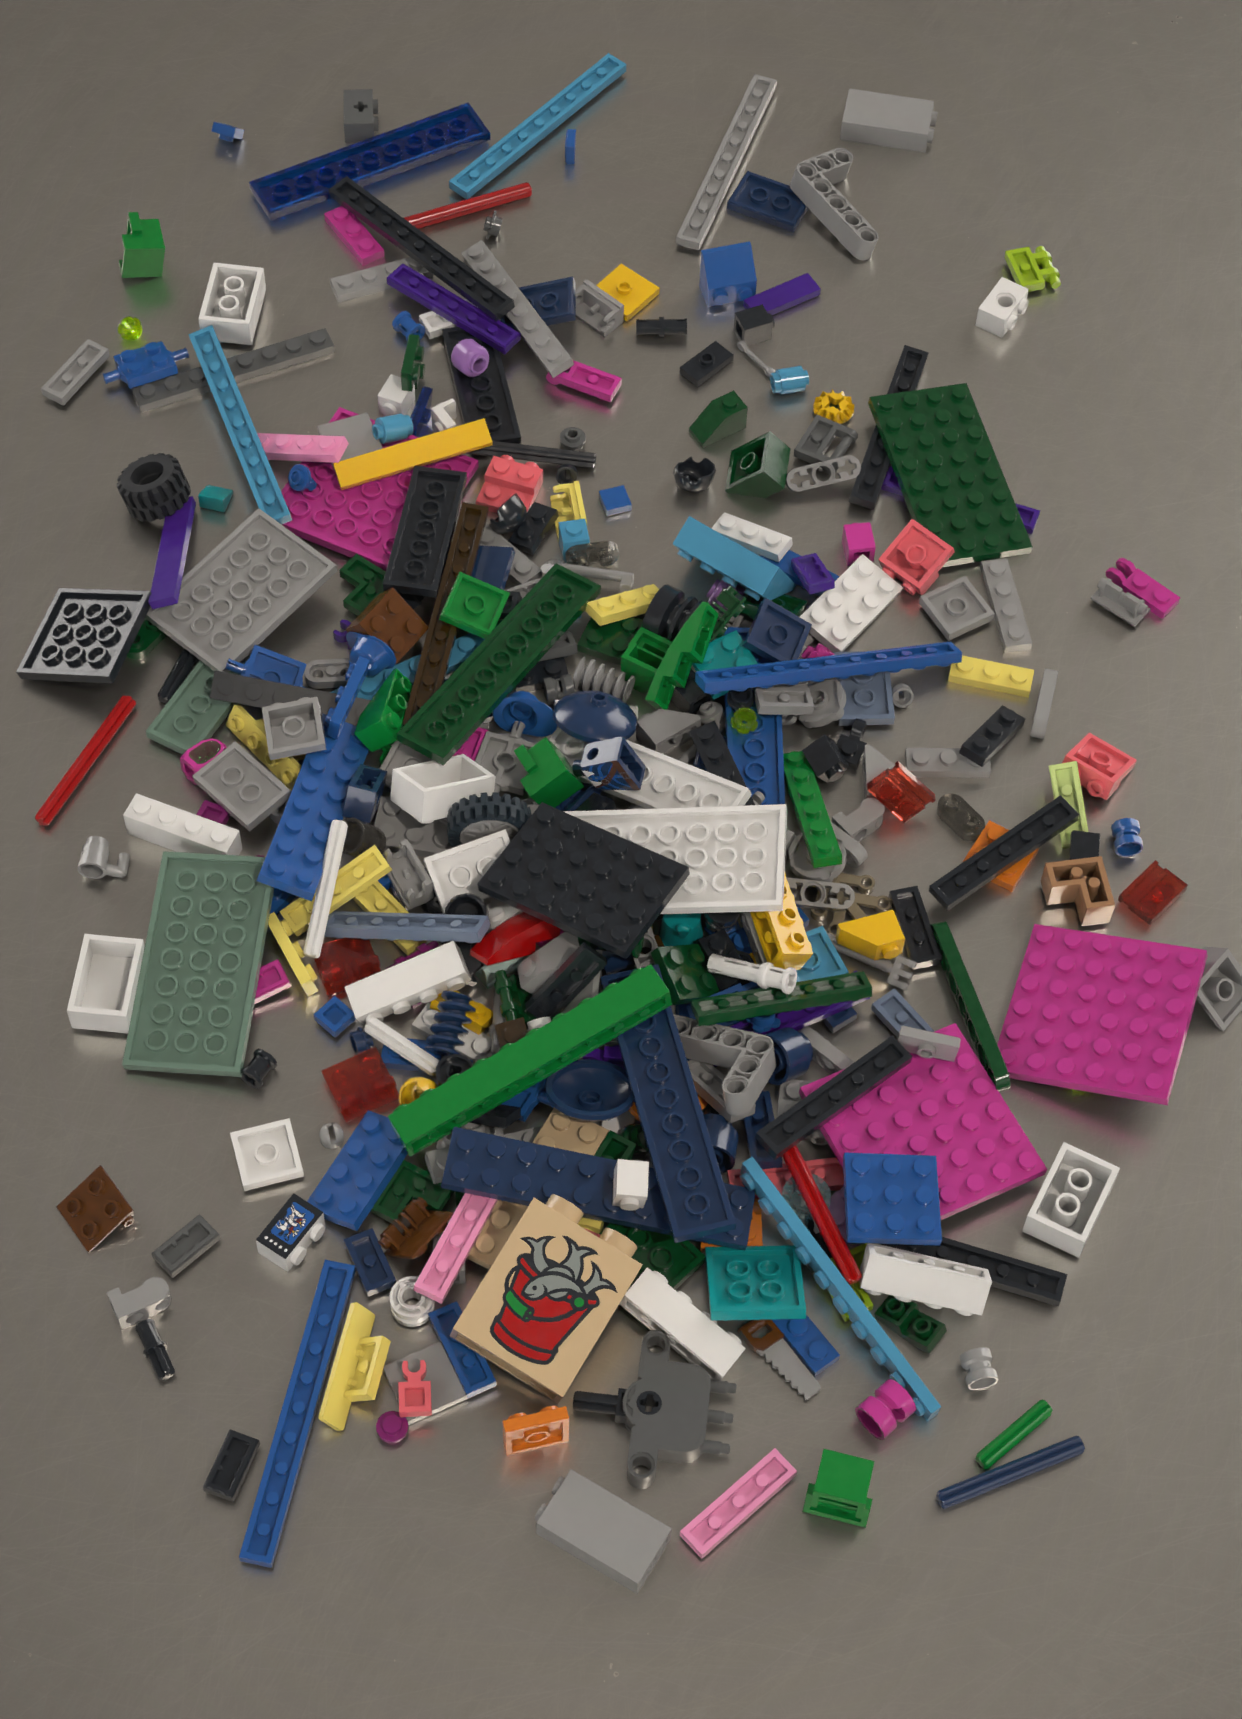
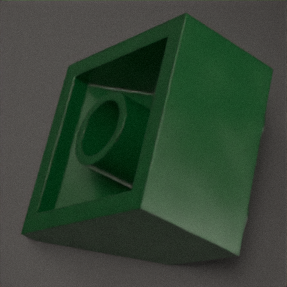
(758, 467)

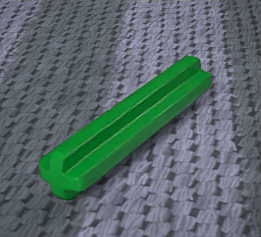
(1013, 1434)

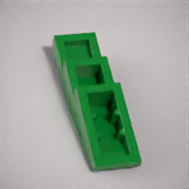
(687, 648)

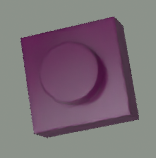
(213, 812)

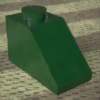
(720, 419)

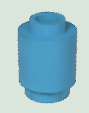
(789, 380)
(392, 428)

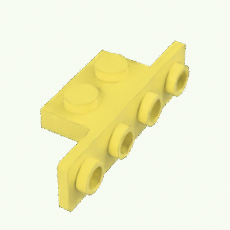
(253, 736)
(355, 1367)

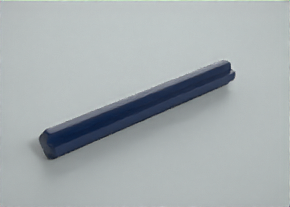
(1010, 1472)

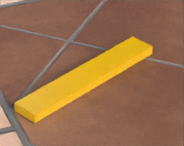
(413, 453)

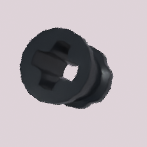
(258, 1068)

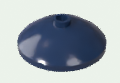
(594, 716)
(590, 1090)

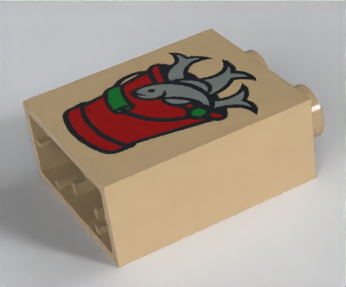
(548, 1296)

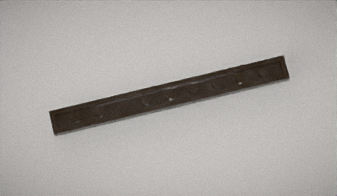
(442, 635)

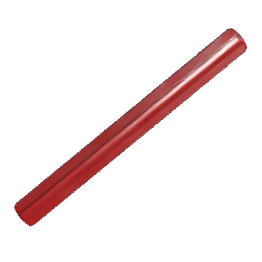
(470, 205)
(85, 760)
(822, 1216)

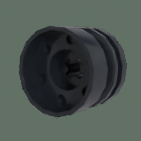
(669, 612)

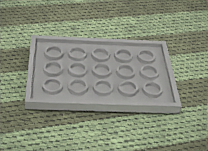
(242, 591)

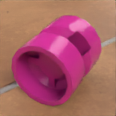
(888, 1406)

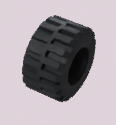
(153, 487)

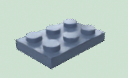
(867, 698)

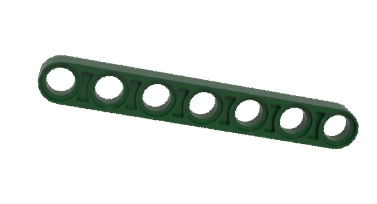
(970, 1007)

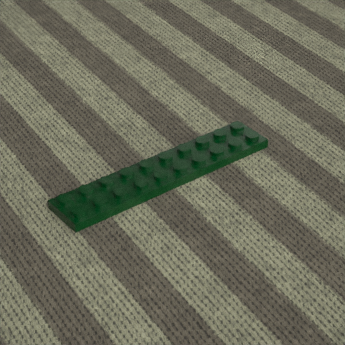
(498, 664)

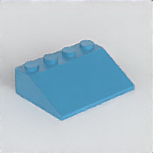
(732, 561)

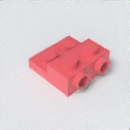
(507, 477)
(915, 558)
(1100, 765)

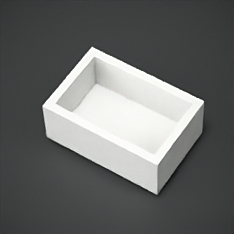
(431, 789)
(105, 983)

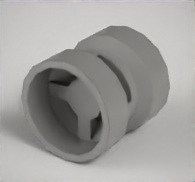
(978, 1366)

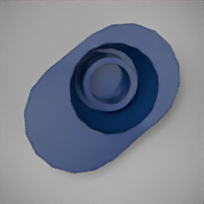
(372, 648)
(527, 709)

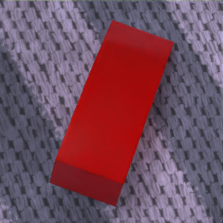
(513, 939)

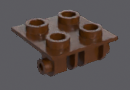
(96, 1209)
(415, 1231)

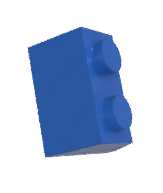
(727, 274)

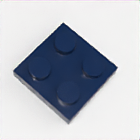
(776, 633)

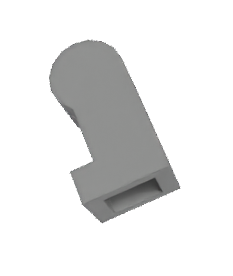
(861, 821)
(140, 1302)

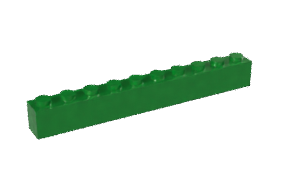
(530, 1059)

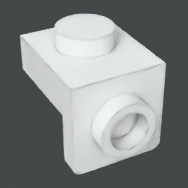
(443, 415)

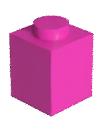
(858, 540)

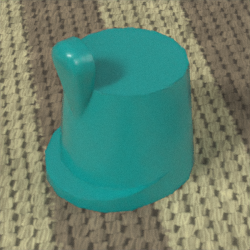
(681, 929)

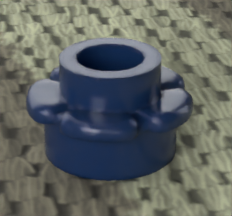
(360, 1041)

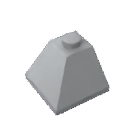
(546, 961)
(1221, 987)

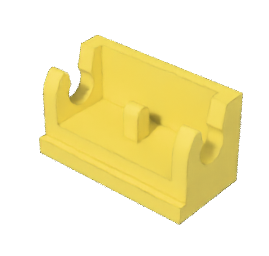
(568, 504)

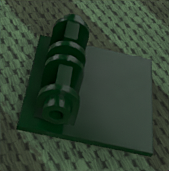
(732, 606)

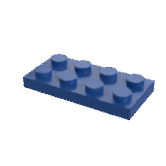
(359, 1172)

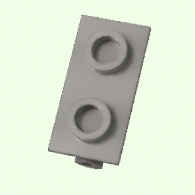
(1120, 603)

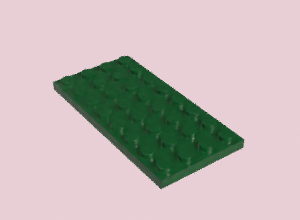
(950, 472)

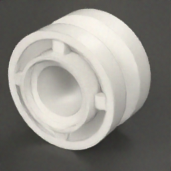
(409, 1314)

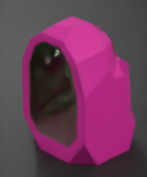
(199, 756)

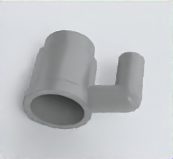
(95, 859)

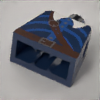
(611, 765)

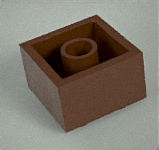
(391, 621)

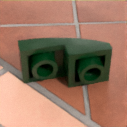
(910, 1323)

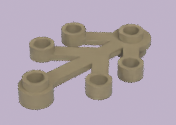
(860, 899)

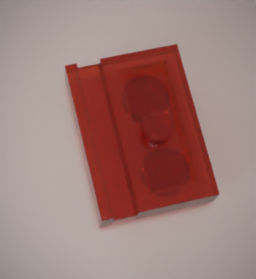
(901, 792)
(1152, 892)

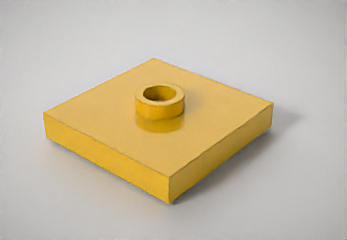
(629, 290)

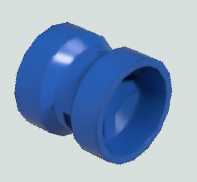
(1127, 837)

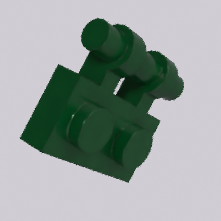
(512, 997)

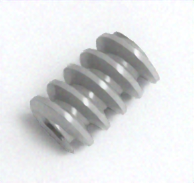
(597, 680)

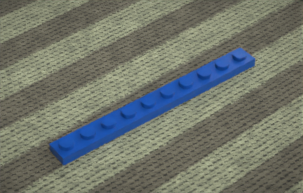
(825, 667)
(297, 1415)

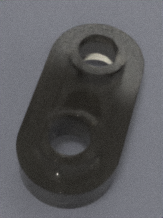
(593, 554)
(958, 817)

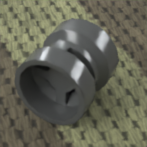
(557, 688)

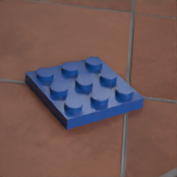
(892, 1199)

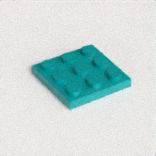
(755, 1283)

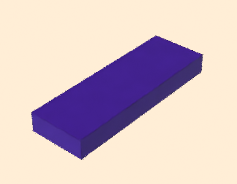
(785, 295)

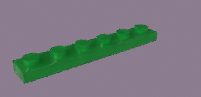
(811, 811)

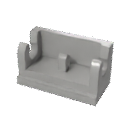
(598, 308)
(409, 876)

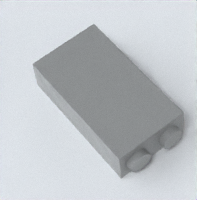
(888, 120)
(602, 1530)

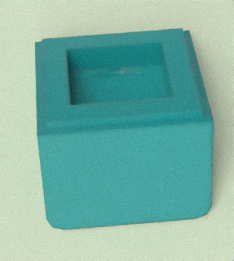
(215, 498)

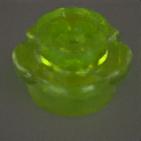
(133, 332)
(747, 715)

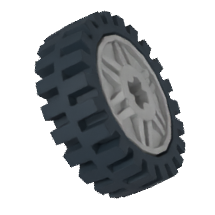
(485, 816)

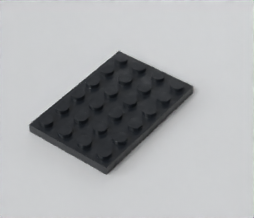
(584, 880)

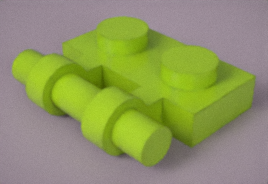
(1025, 268)

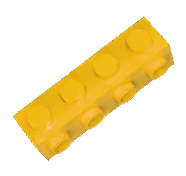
(783, 934)

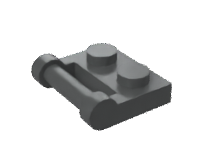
(819, 438)

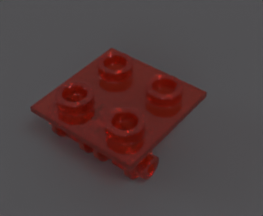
(345, 963)
(361, 1084)

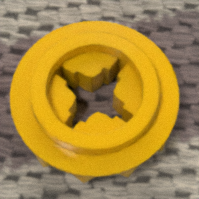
(841, 414)

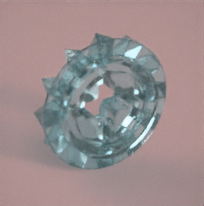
(791, 1191)

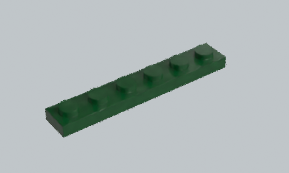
(772, 1000)

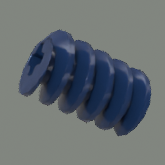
(450, 1023)

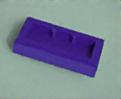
(812, 573)

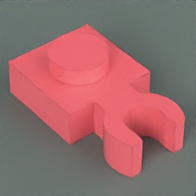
(414, 1394)

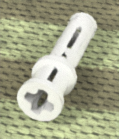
(764, 975)

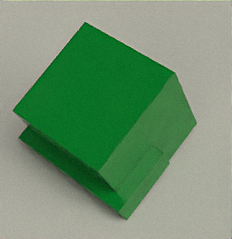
(142, 248)
(643, 658)
(549, 774)
(841, 1489)

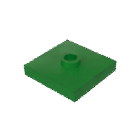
(474, 605)

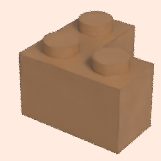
(1083, 883)

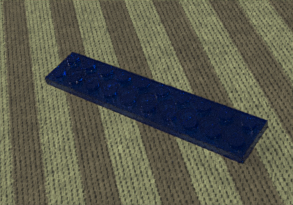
(370, 160)

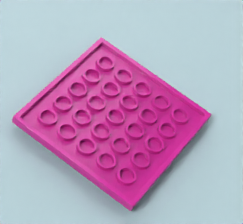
(359, 517)
(1101, 1013)
(942, 1113)

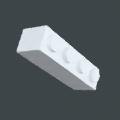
(179, 829)
(408, 983)
(924, 1279)
(688, 1328)

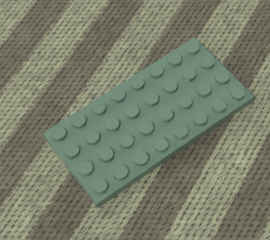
(200, 966)

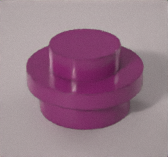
(391, 1427)

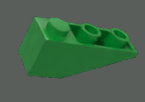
(385, 712)

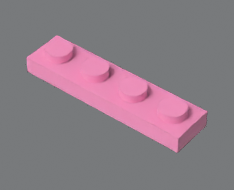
(303, 447)
(454, 1246)
(738, 1503)

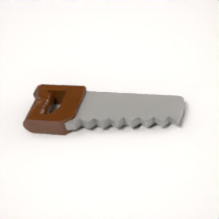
(781, 1355)

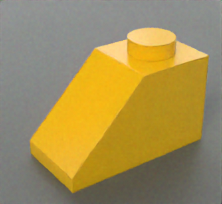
(872, 936)

